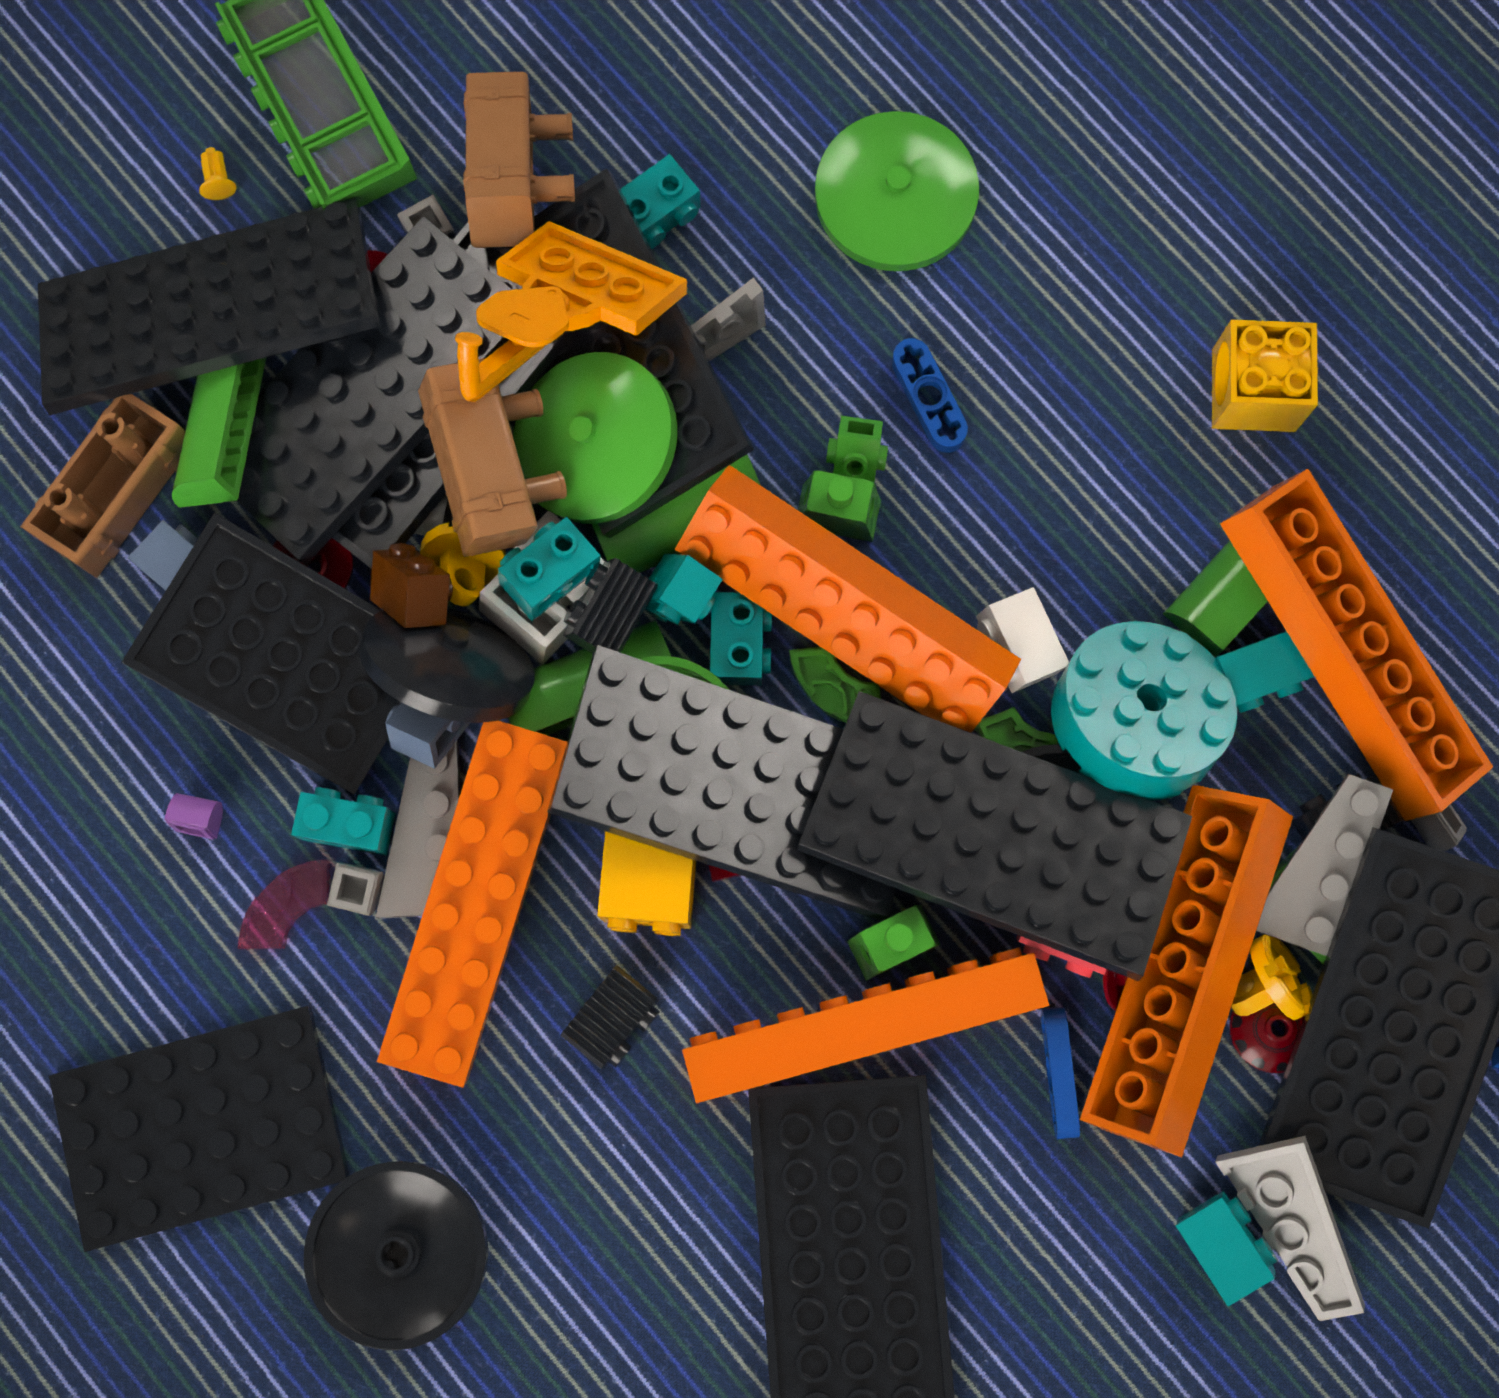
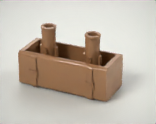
(500, 158)
(481, 462)
(107, 484)

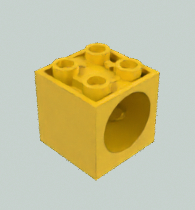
(1264, 375)
(645, 887)

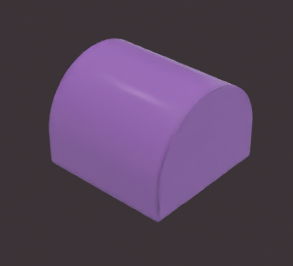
(194, 816)

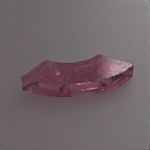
(282, 903)

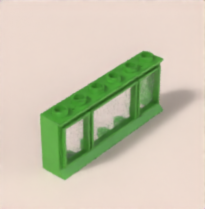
(316, 99)

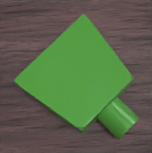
(841, 504)
(893, 941)

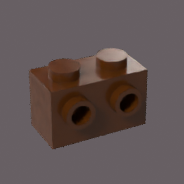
(410, 586)

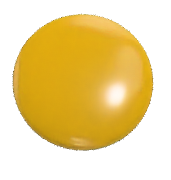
(216, 183)

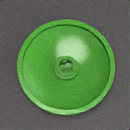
(896, 191)
(605, 431)

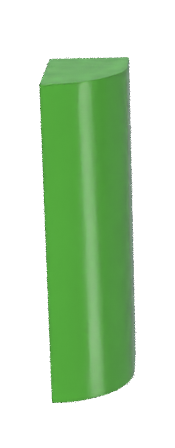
(218, 435)
(659, 532)
(1218, 602)
(561, 681)

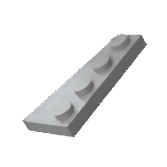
(731, 320)
(420, 835)
(1315, 884)
(1292, 1208)

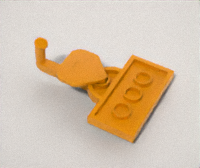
(565, 287)

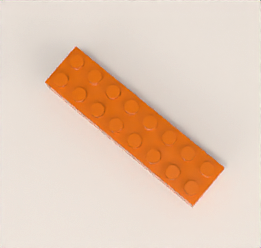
(847, 602)
(1357, 646)
(473, 904)
(1178, 1010)
(864, 1027)

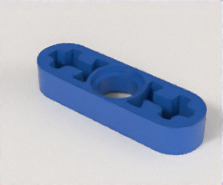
(952, 417)
(1060, 1073)

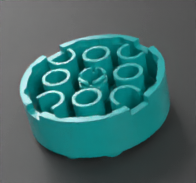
(1144, 709)

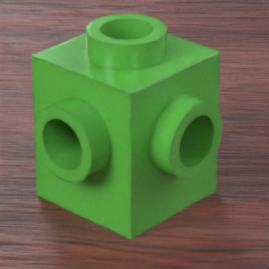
(858, 448)

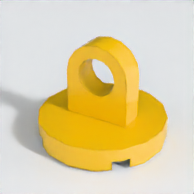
(465, 572)
(1272, 981)

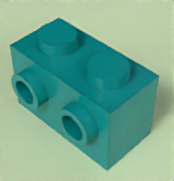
(662, 199)
(547, 567)
(682, 589)
(737, 640)
(1264, 669)
(344, 823)
(1227, 1248)

